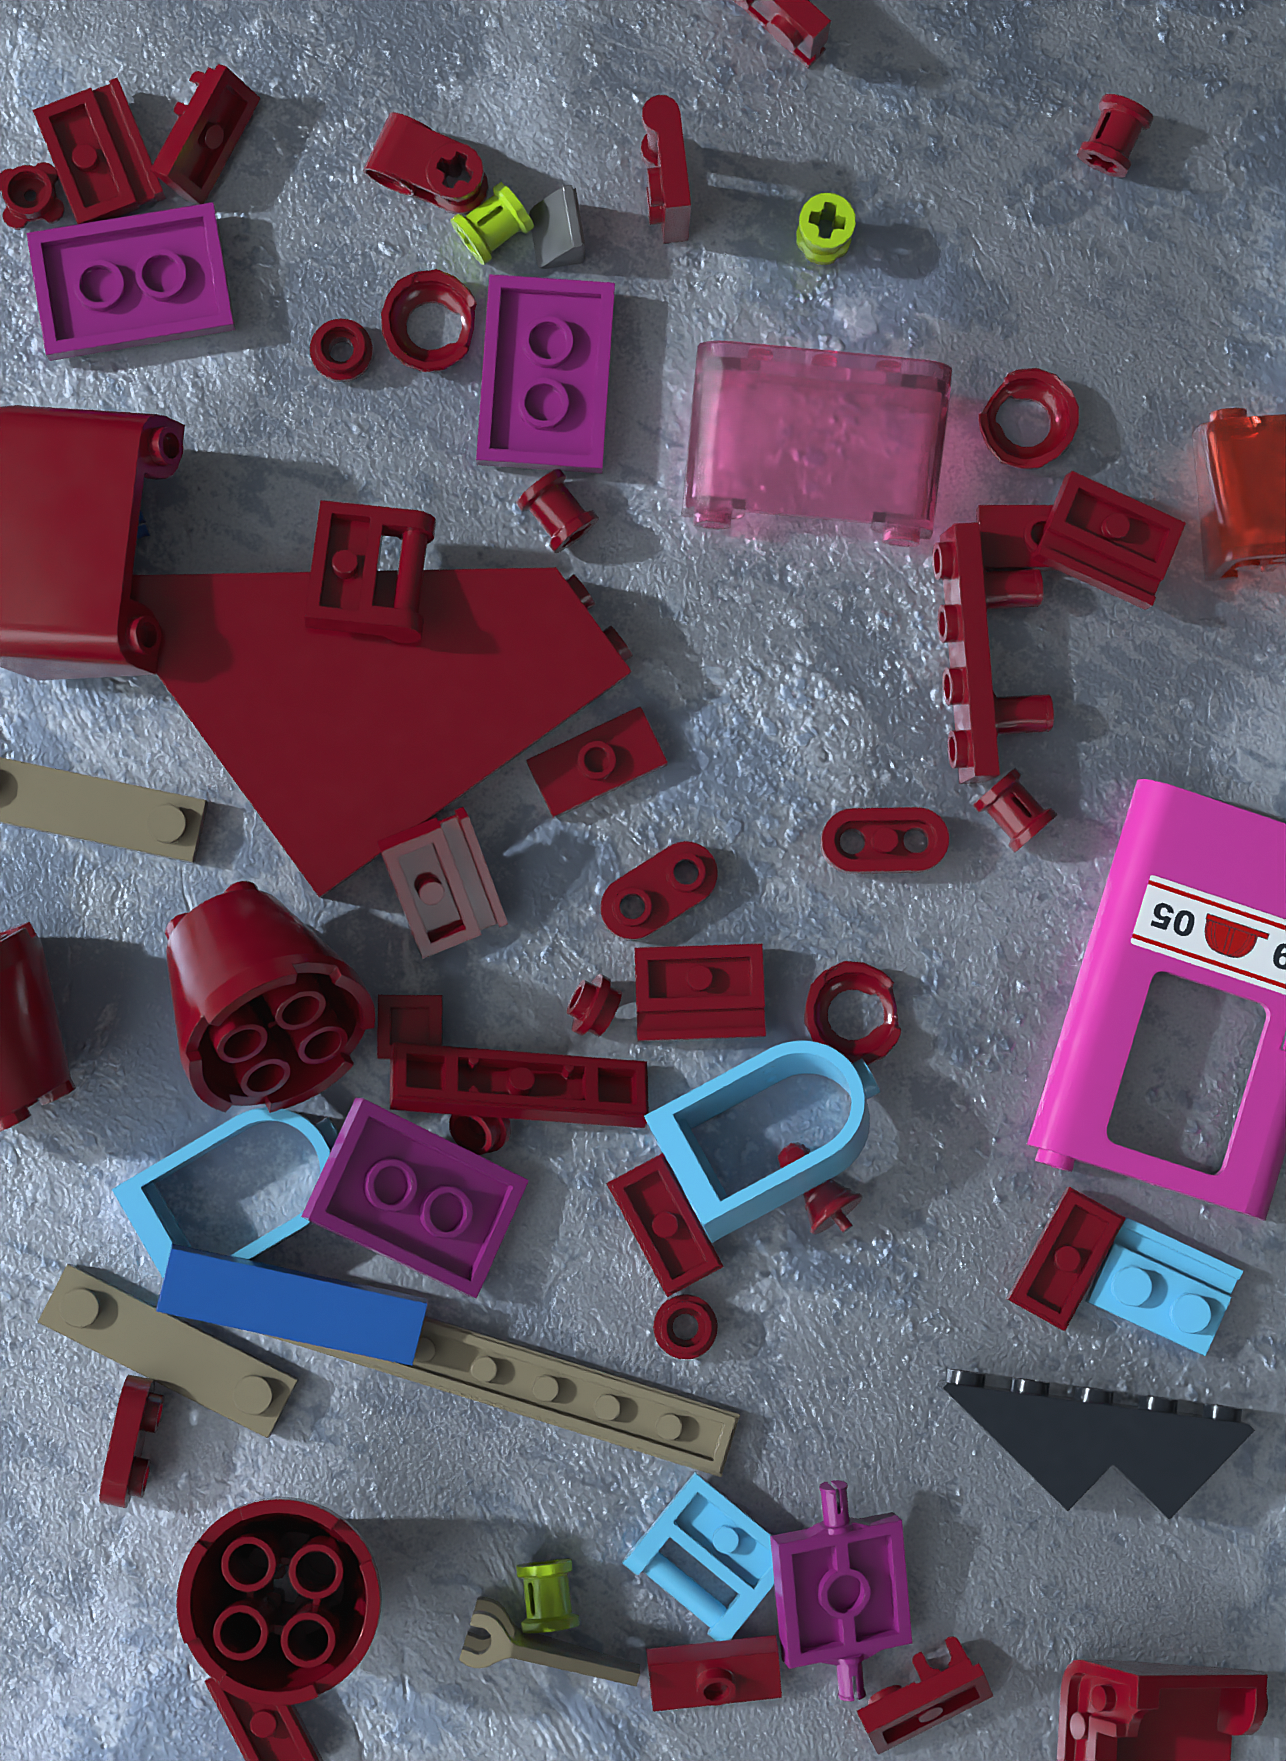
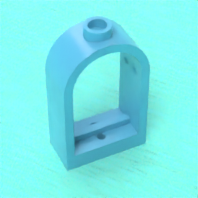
(673, 1133)
(154, 1219)

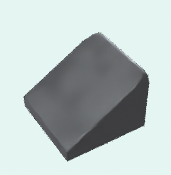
(558, 229)

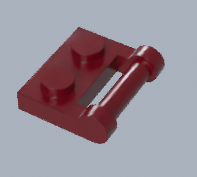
(667, 172)
(348, 566)

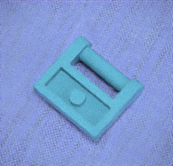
(719, 1538)

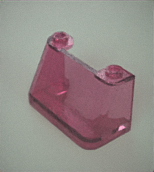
(816, 437)

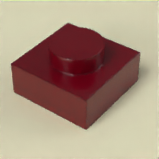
(408, 1020)

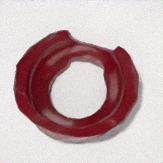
(422, 289)
(1053, 396)
(859, 977)

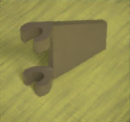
(509, 1641)

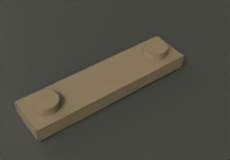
(100, 810)
(168, 1350)

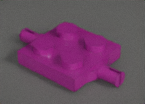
(841, 1590)

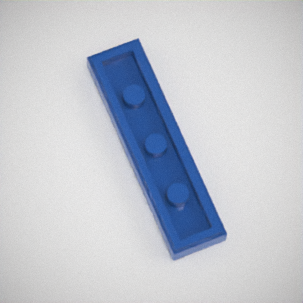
(291, 1304)

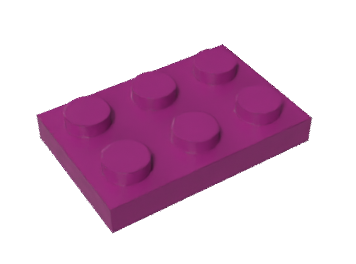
(130, 281)
(545, 373)
(415, 1198)

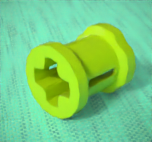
(831, 208)
(492, 223)
(547, 1596)

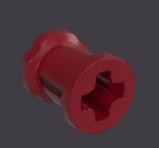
(1115, 135)
(557, 510)
(1014, 810)

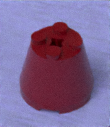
(260, 1002)
(30, 1033)
(247, 1630)

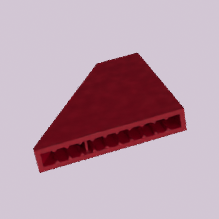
(367, 733)

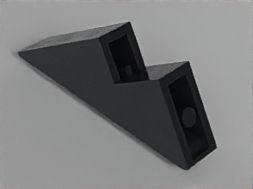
(1076, 1439)

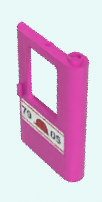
(1195, 898)

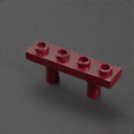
(968, 680)

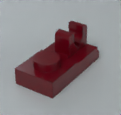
(205, 133)
(907, 1711)

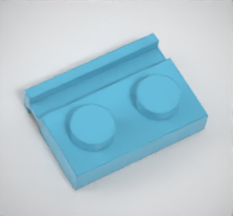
(1164, 1286)

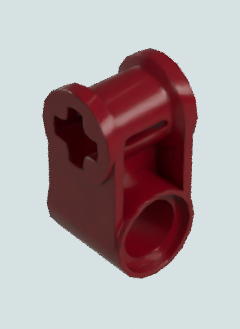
(418, 161)

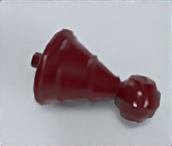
(827, 1202)

